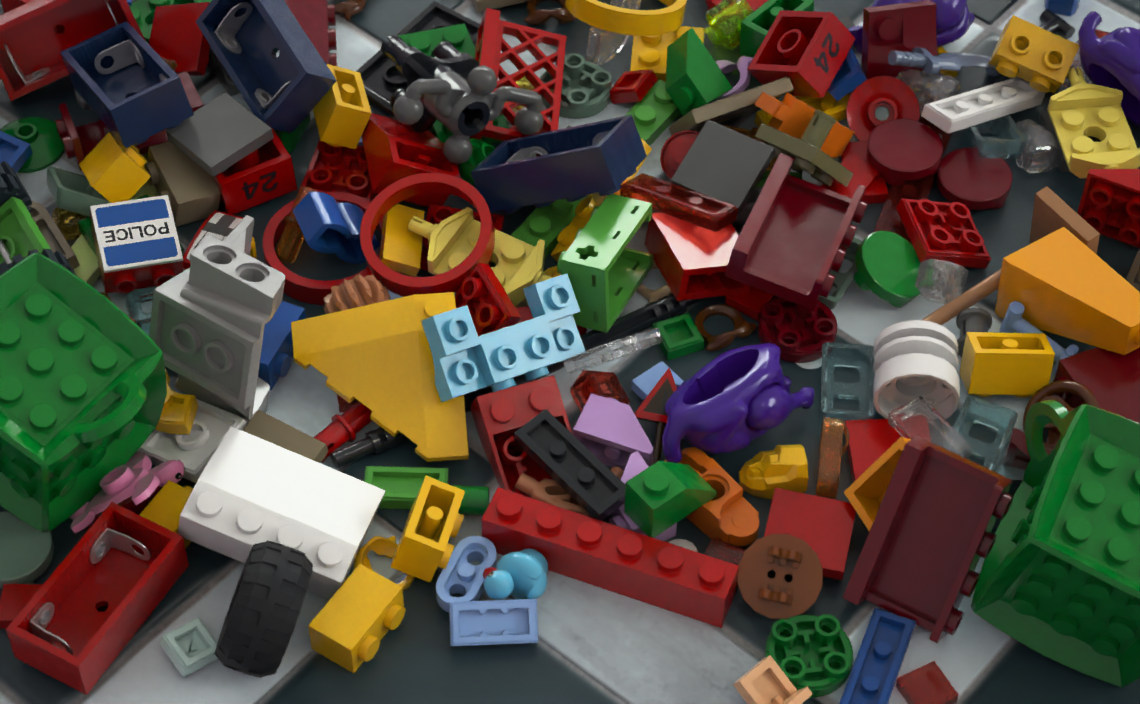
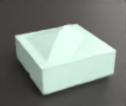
(190, 647)

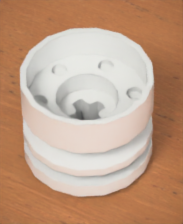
(916, 361)

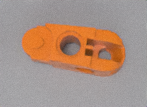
(793, 117)
(729, 513)

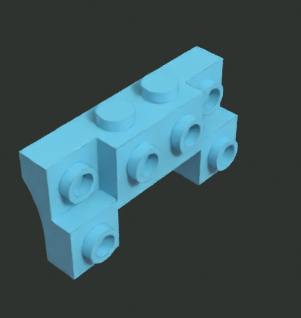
(494, 359)

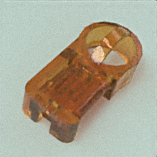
(830, 456)

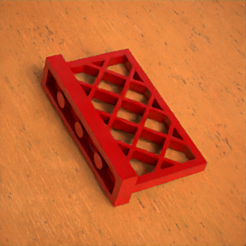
(488, 53)

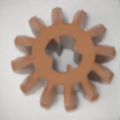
(355, 293)

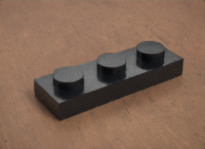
(571, 465)

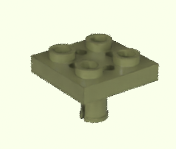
(807, 150)

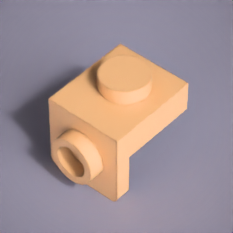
(769, 685)

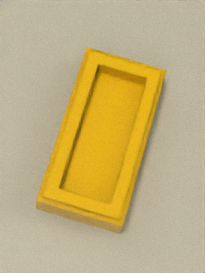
(399, 246)

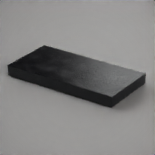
(381, 73)

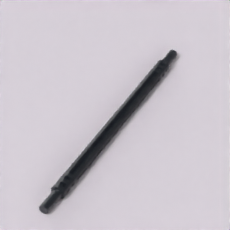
(635, 322)

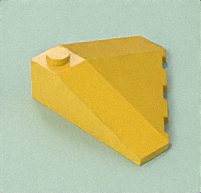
(388, 366)

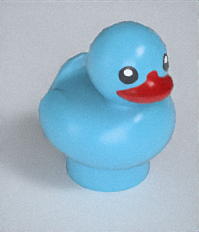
(517, 575)

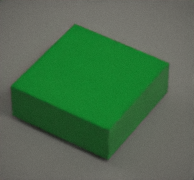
(679, 336)

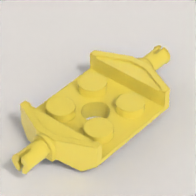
(1093, 112)
(455, 238)

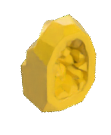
(780, 468)

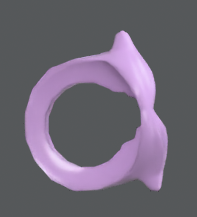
(745, 76)

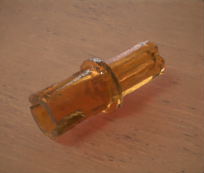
(292, 236)

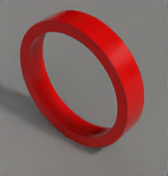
(408, 187)
(296, 286)

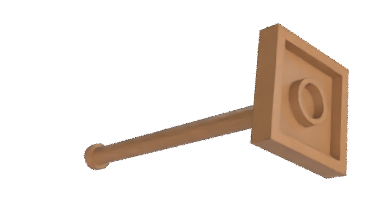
(1048, 216)

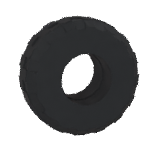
(264, 609)

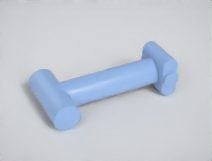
(1014, 323)

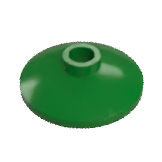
(43, 139)

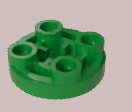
(887, 267)
(811, 652)

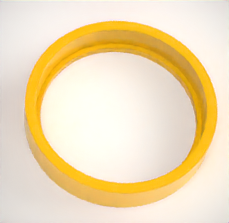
(628, 20)

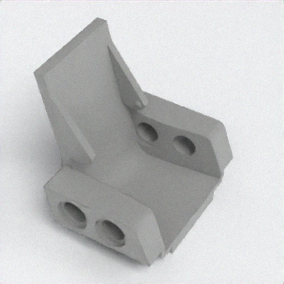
(215, 322)

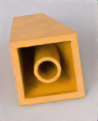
(1071, 293)

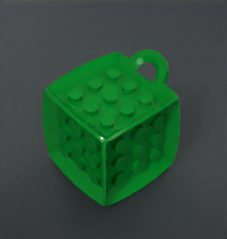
(73, 390)
(1071, 546)

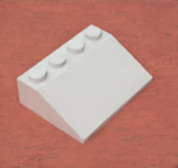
(275, 495)

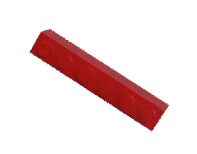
(613, 557)

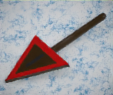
(653, 409)

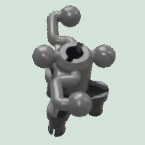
(455, 94)

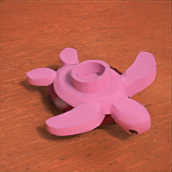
(128, 486)

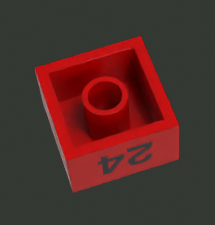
(805, 49)
(257, 177)

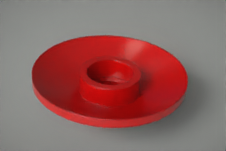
(876, 93)

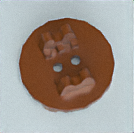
(784, 556)

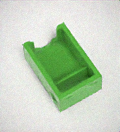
(601, 266)

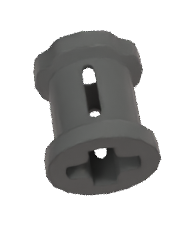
(972, 321)

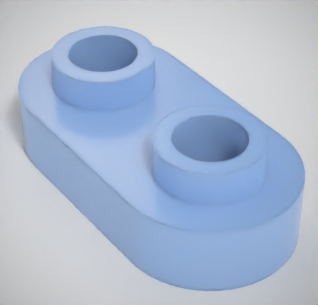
(461, 575)

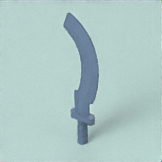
(932, 64)

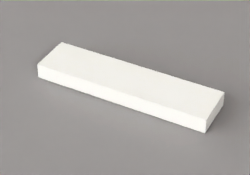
(982, 105)

